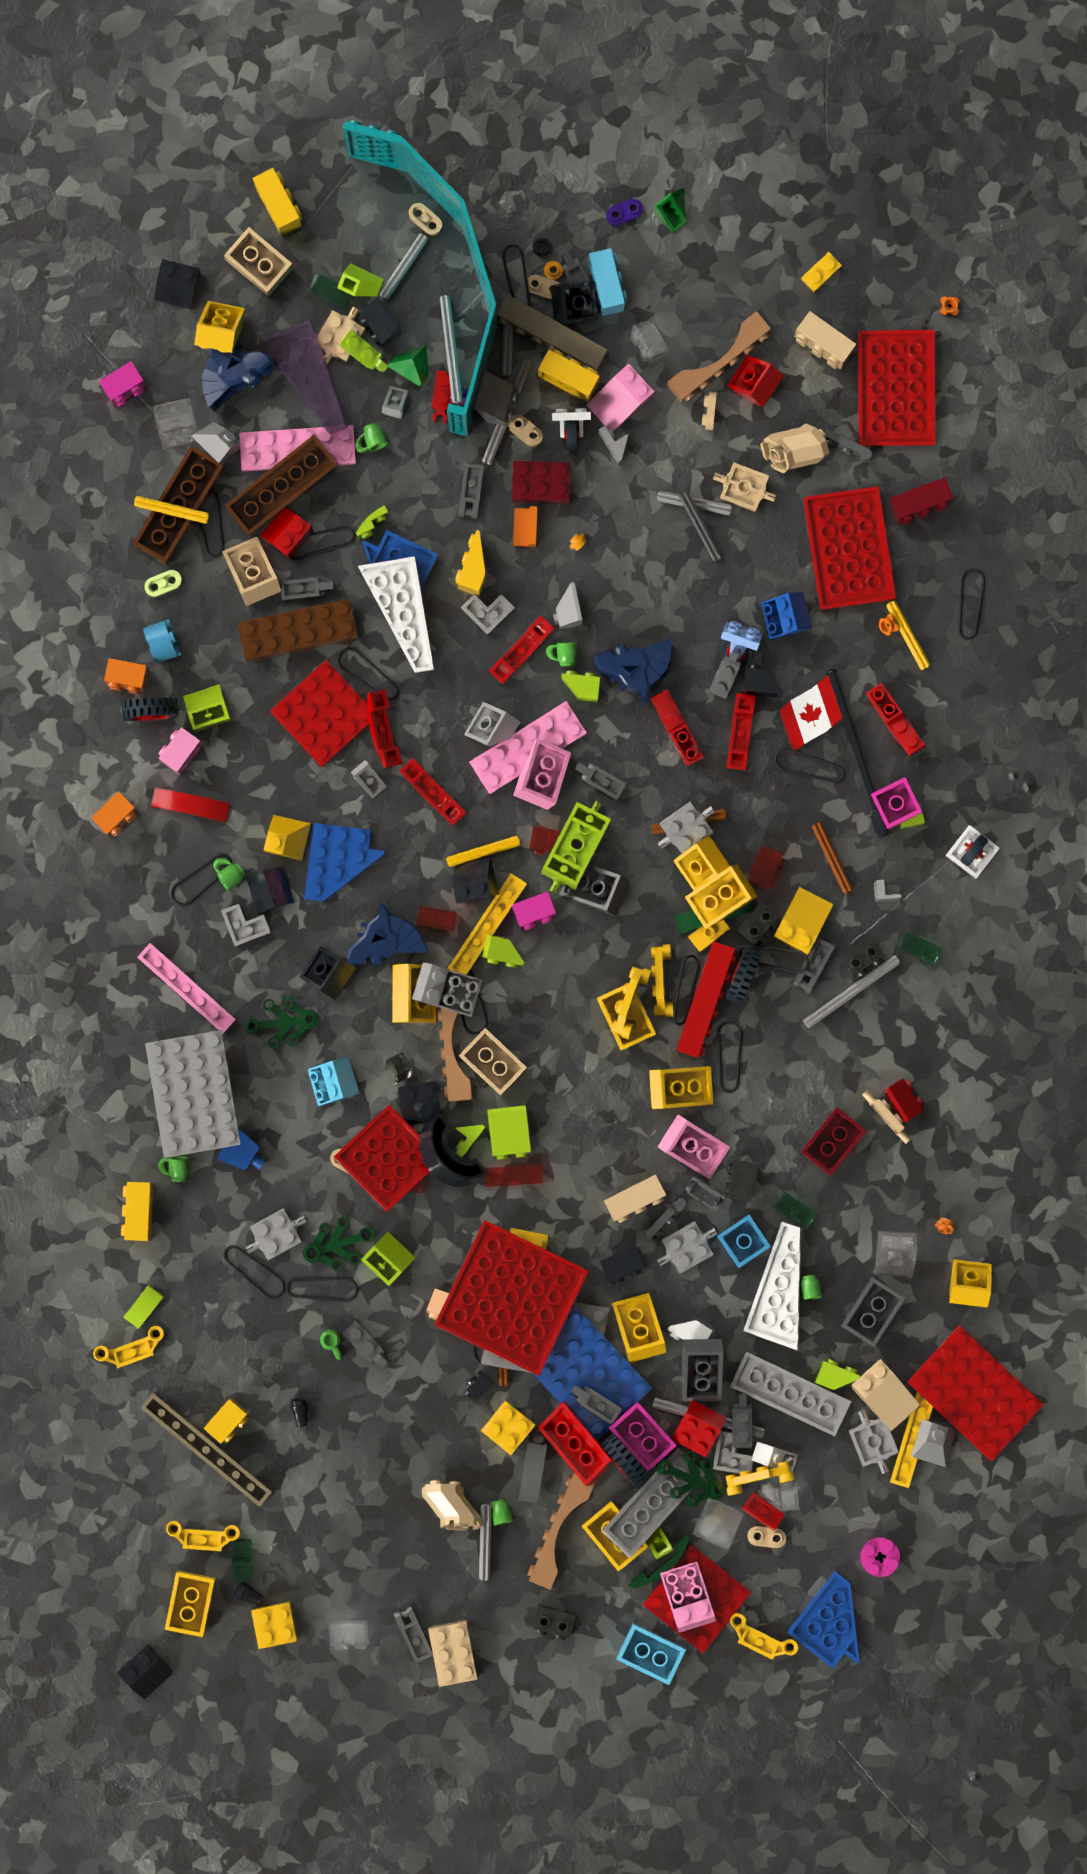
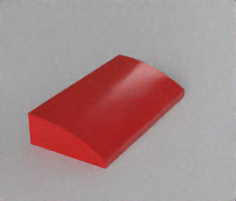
(575, 1444)

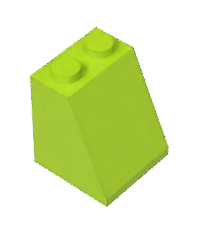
(509, 1132)

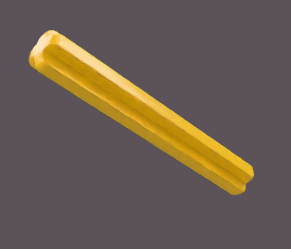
(171, 509)
(908, 635)
(483, 851)

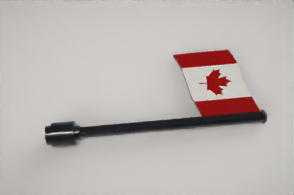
(815, 714)

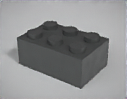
(872, 1312)
(702, 1369)

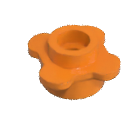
(953, 301)
(888, 625)
(945, 1226)

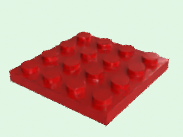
(323, 713)
(384, 1158)
(723, 1592)

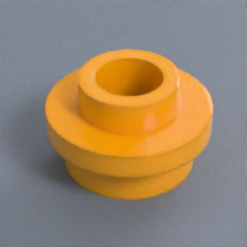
(553, 276)
(578, 541)

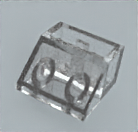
(650, 342)
(175, 423)
(781, 1497)

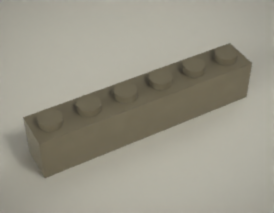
(549, 332)

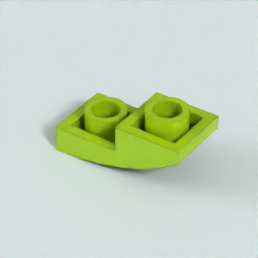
(366, 528)
(143, 1306)

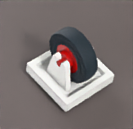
(571, 432)
(972, 851)

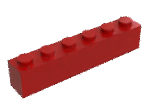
(705, 1000)

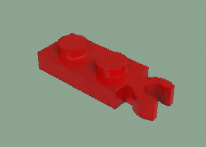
(441, 395)

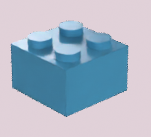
(743, 1241)

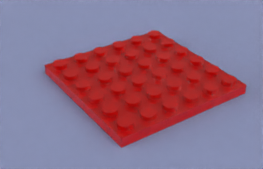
(511, 1298)

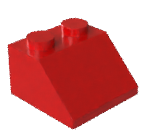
(755, 380)
(287, 532)
(903, 1100)

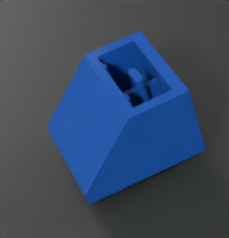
(786, 615)

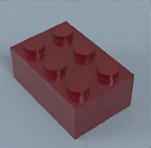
(541, 482)
(921, 501)
(833, 1141)

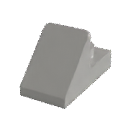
(394, 402)
(615, 447)
(368, 779)

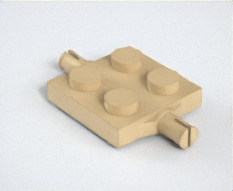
(334, 331)
(744, 487)
(893, 1121)

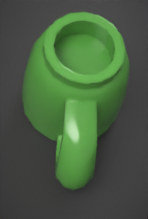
(373, 437)
(566, 653)
(230, 875)
(177, 1166)
(810, 1288)
(331, 1340)
(501, 1513)

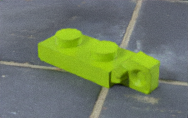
(362, 351)

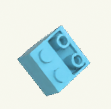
(333, 1081)

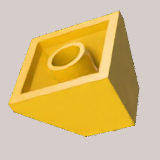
(287, 837)

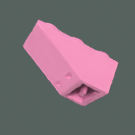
(688, 1597)

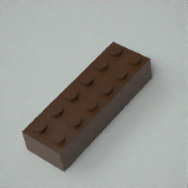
(281, 484)
(187, 488)
(297, 630)

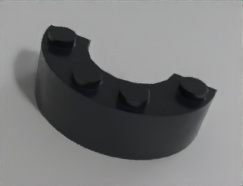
(441, 1160)

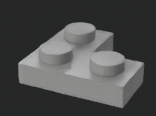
(487, 617)
(242, 930)
(726, 1458)

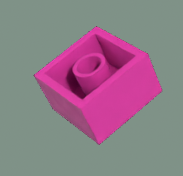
(123, 385)
(897, 803)
(533, 911)

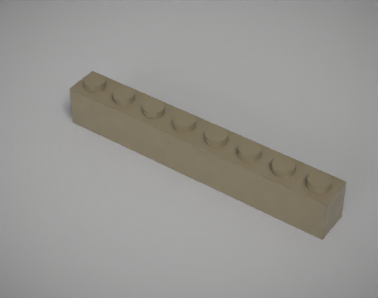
(206, 1449)

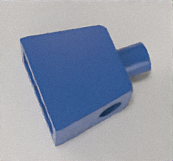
(242, 1155)

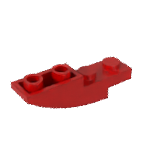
(895, 720)
(676, 727)

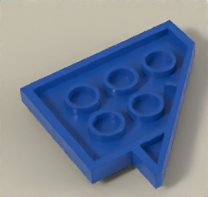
(396, 547)
(337, 858)
(829, 1623)

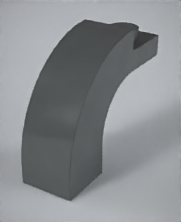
(533, 1468)

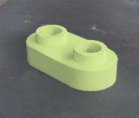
(162, 581)

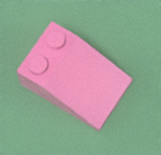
(620, 398)
(542, 774)
(693, 1147)

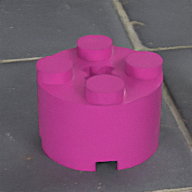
(870, 1551)

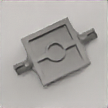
(686, 827)
(276, 1234)
(687, 1247)
(873, 1442)

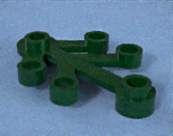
(285, 1022)
(335, 1245)
(694, 1480)

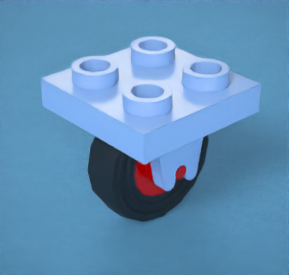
(742, 638)

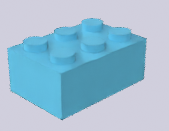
(607, 281)
(651, 1653)

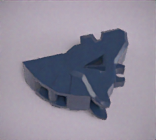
(232, 372)
(645, 666)
(397, 936)

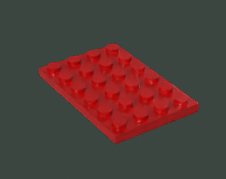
(896, 388)
(849, 548)
(975, 1393)

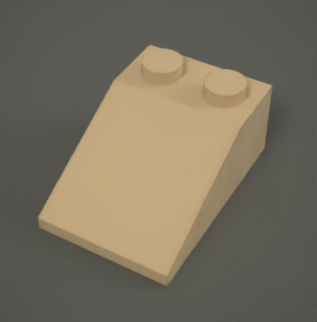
(251, 571)
(885, 1395)

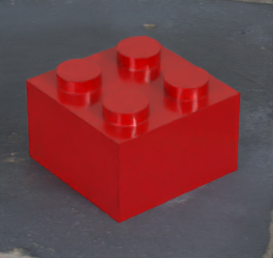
(698, 1428)

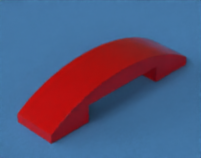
(521, 650)
(380, 729)
(740, 731)
(432, 792)
(190, 804)

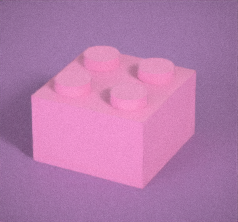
(180, 750)

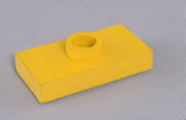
(703, 937)

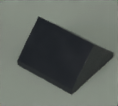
(270, 889)

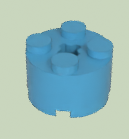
(162, 641)

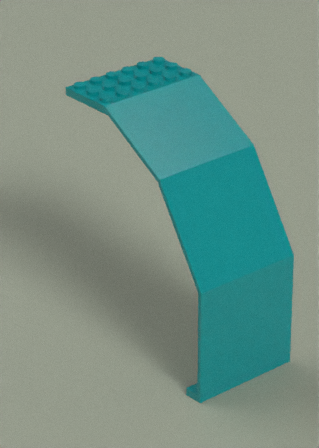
(395, 152)

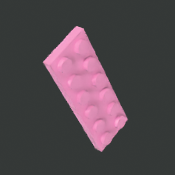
(266, 448)
(507, 759)

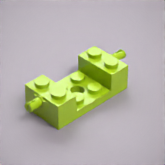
(568, 864)

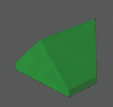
(672, 210)
(412, 365)

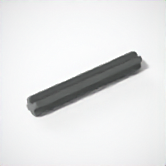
(700, 526)

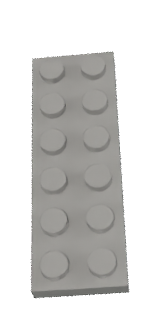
(790, 1394)
(647, 1508)

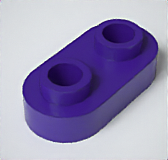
(624, 211)

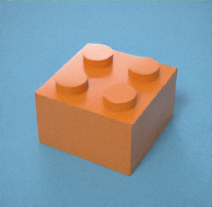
(126, 675)
(115, 815)

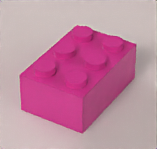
(642, 1436)

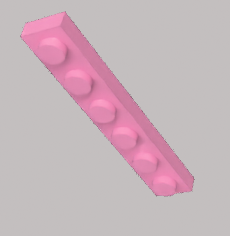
(186, 988)

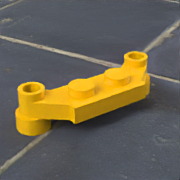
(660, 954)
(637, 976)
(131, 1352)
(734, 1483)
(202, 1539)
(759, 1641)

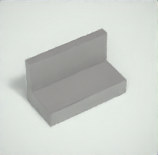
(879, 890)

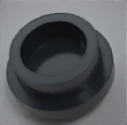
(542, 247)

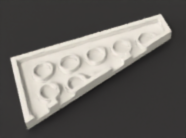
(399, 598)
(778, 1296)

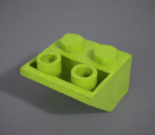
(206, 708)
(388, 1258)

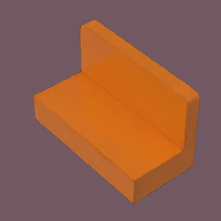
(525, 527)

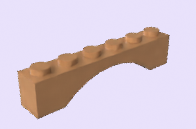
(689, 381)
(458, 1084)
(545, 1569)

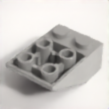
(447, 989)

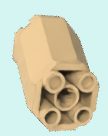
(795, 448)
(451, 1505)

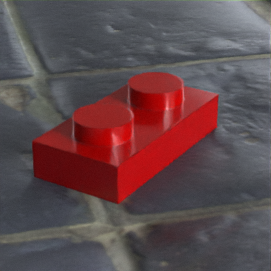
(763, 1511)

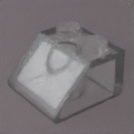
(895, 1253)
(718, 1523)
(349, 1633)

